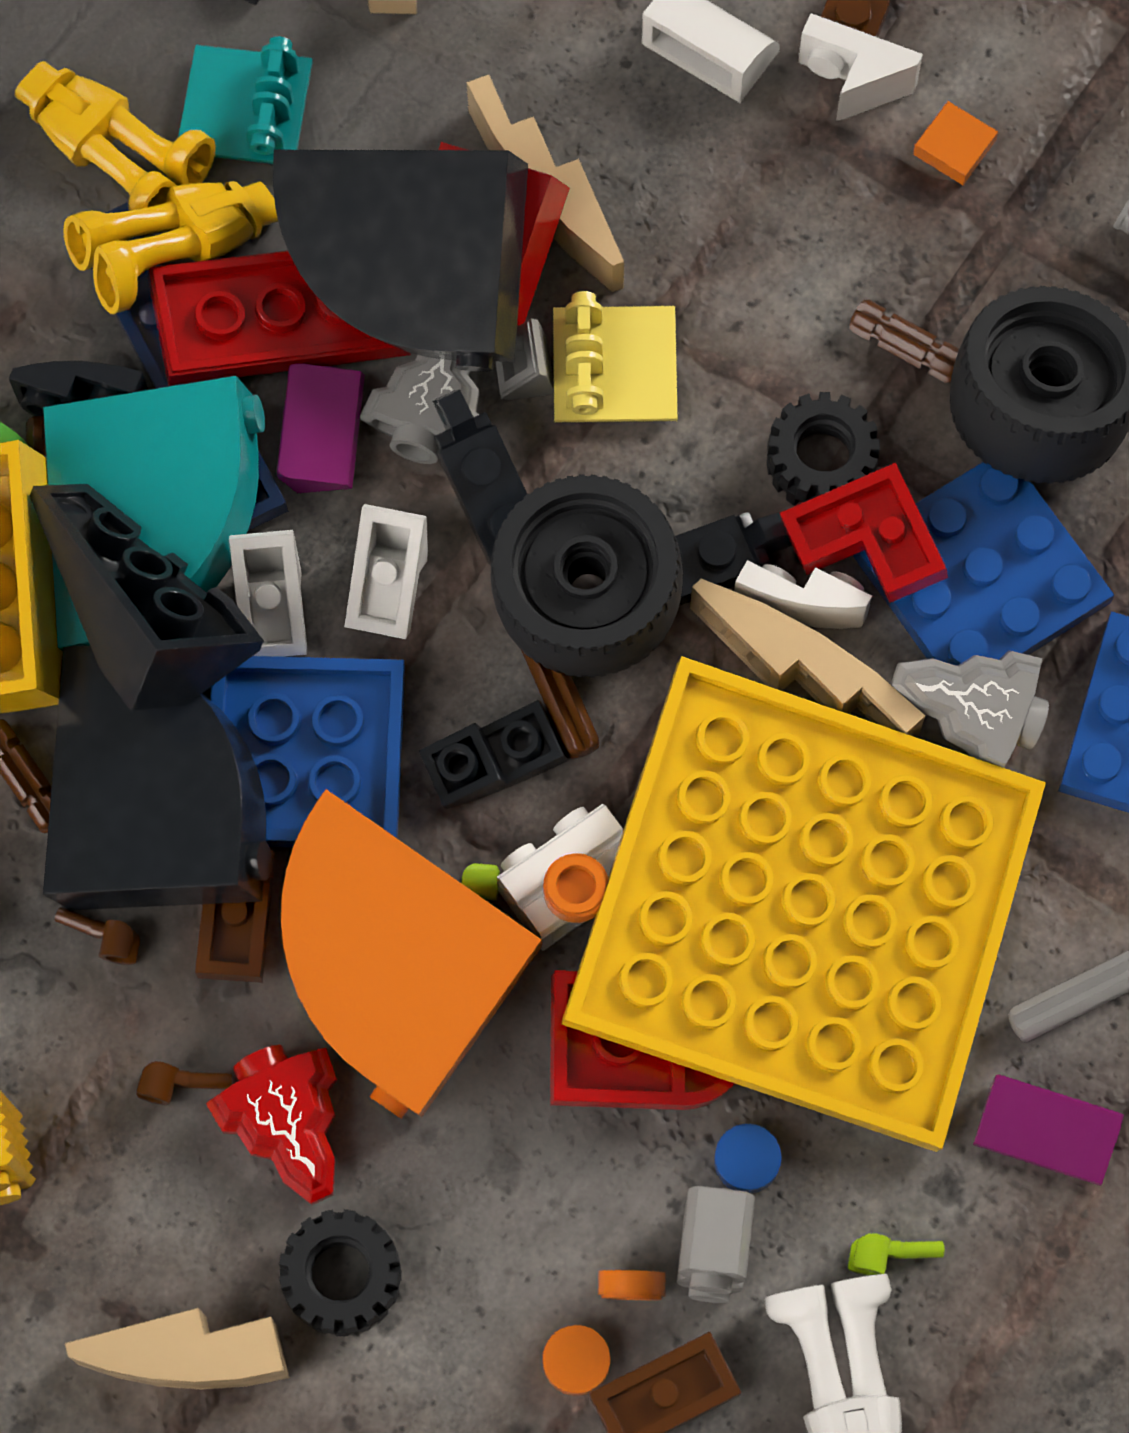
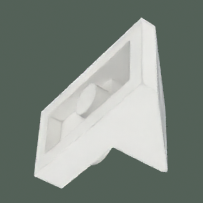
(872, 67)
(386, 571)
(269, 590)

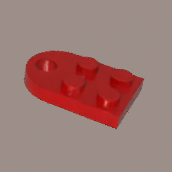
(607, 1074)

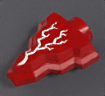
(284, 1115)

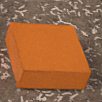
(955, 143)

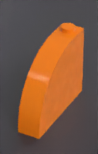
(393, 954)

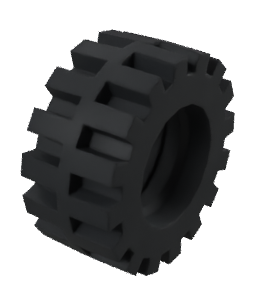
(813, 418)
(338, 1230)

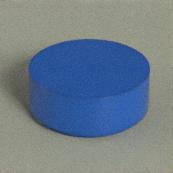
(747, 1158)

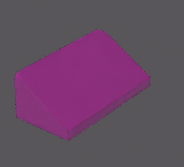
(320, 428)
(1048, 1129)

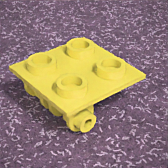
(614, 362)

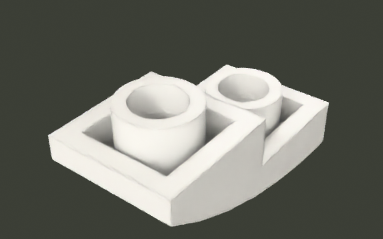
(824, 602)

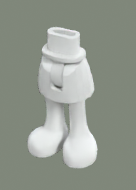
(857, 1305)

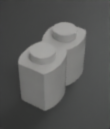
(715, 1243)

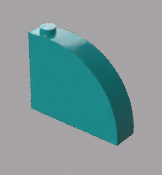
(171, 462)

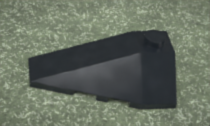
(144, 619)

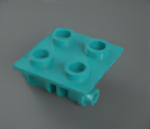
(248, 99)

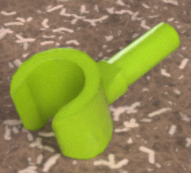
(482, 880)
(871, 1251)

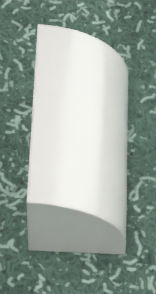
(708, 44)

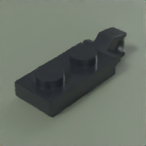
(477, 468)
(723, 547)

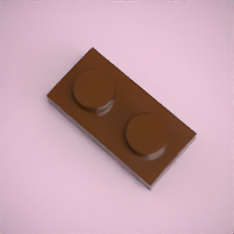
(235, 938)
(667, 1390)

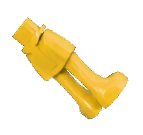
(88, 117)
(200, 223)

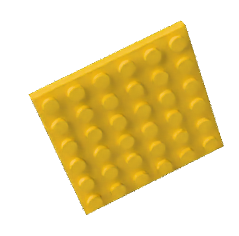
(806, 905)

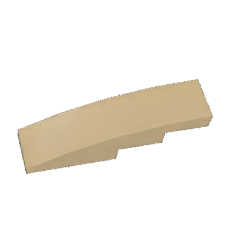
(582, 225)
(787, 651)

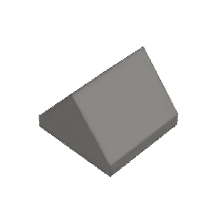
(532, 369)

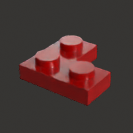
(869, 516)

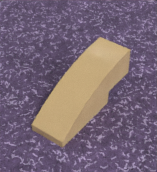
(184, 1353)

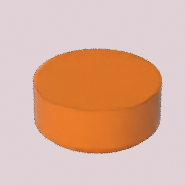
(575, 887)
(631, 1285)
(576, 1360)

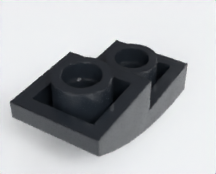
(71, 381)
(493, 756)

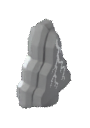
(406, 405)
(980, 703)

